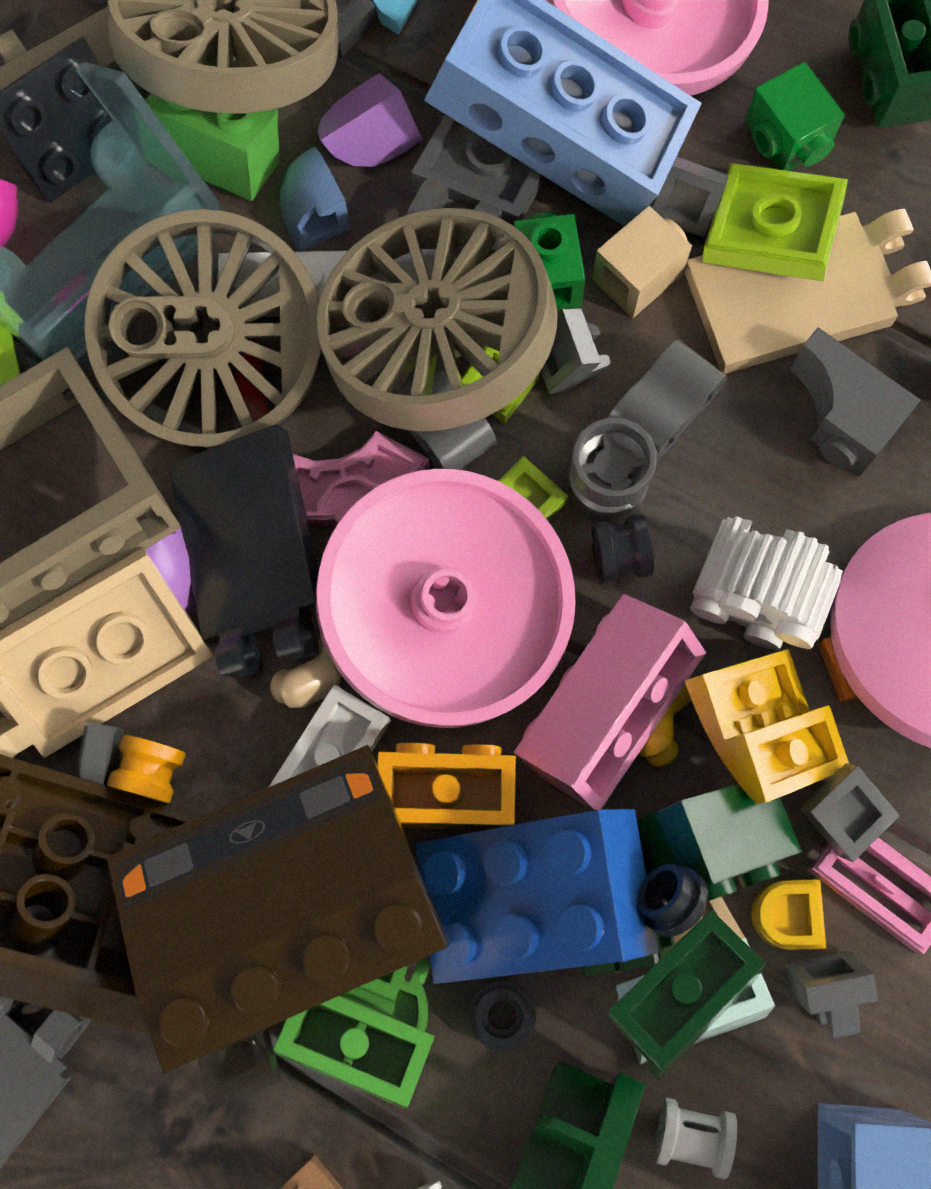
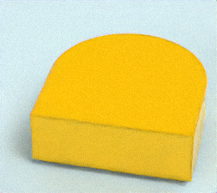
(790, 915)

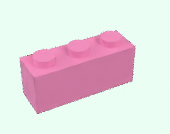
(610, 701)

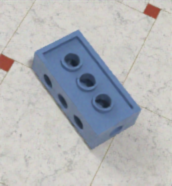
(565, 103)

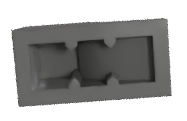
(853, 402)

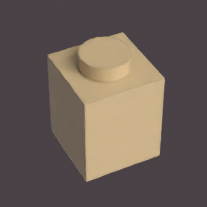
(641, 261)

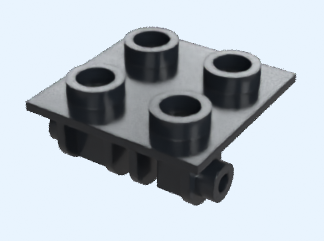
(53, 120)

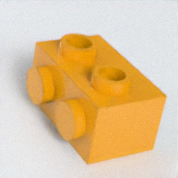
(450, 789)

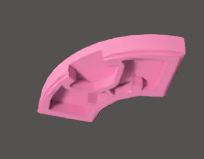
(337, 484)

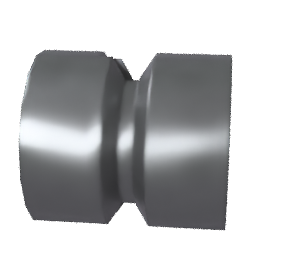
(611, 469)

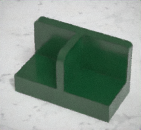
(686, 992)
(579, 1131)

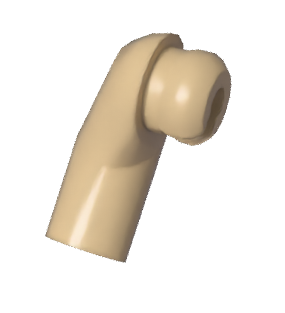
(306, 682)

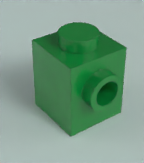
(794, 119)
(560, 252)

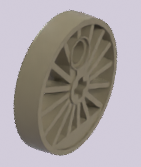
(225, 51)
(181, 315)
(437, 319)

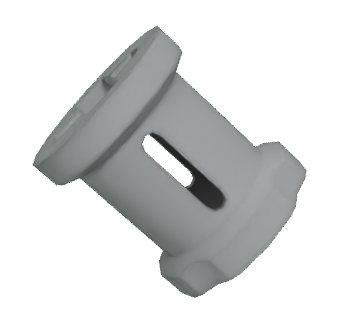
(695, 1138)

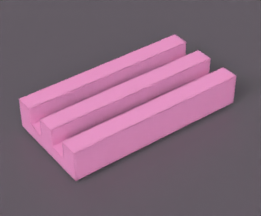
(916, 941)

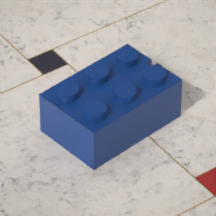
(538, 896)

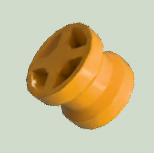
(146, 768)

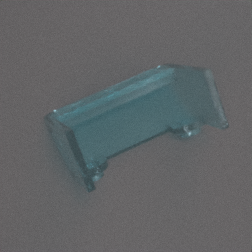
(145, 181)

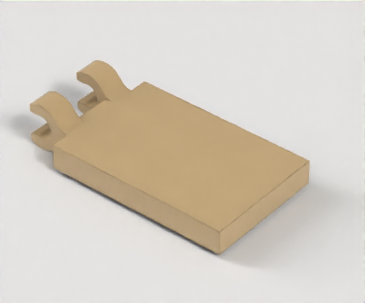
(770, 316)
(92, 655)

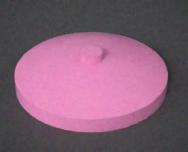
(680, 40)
(445, 598)
(885, 626)

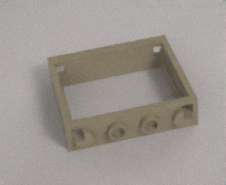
(97, 535)

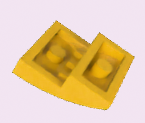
(765, 726)

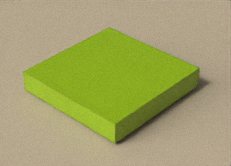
(776, 222)

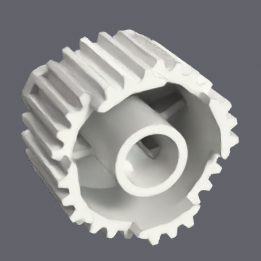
(767, 584)

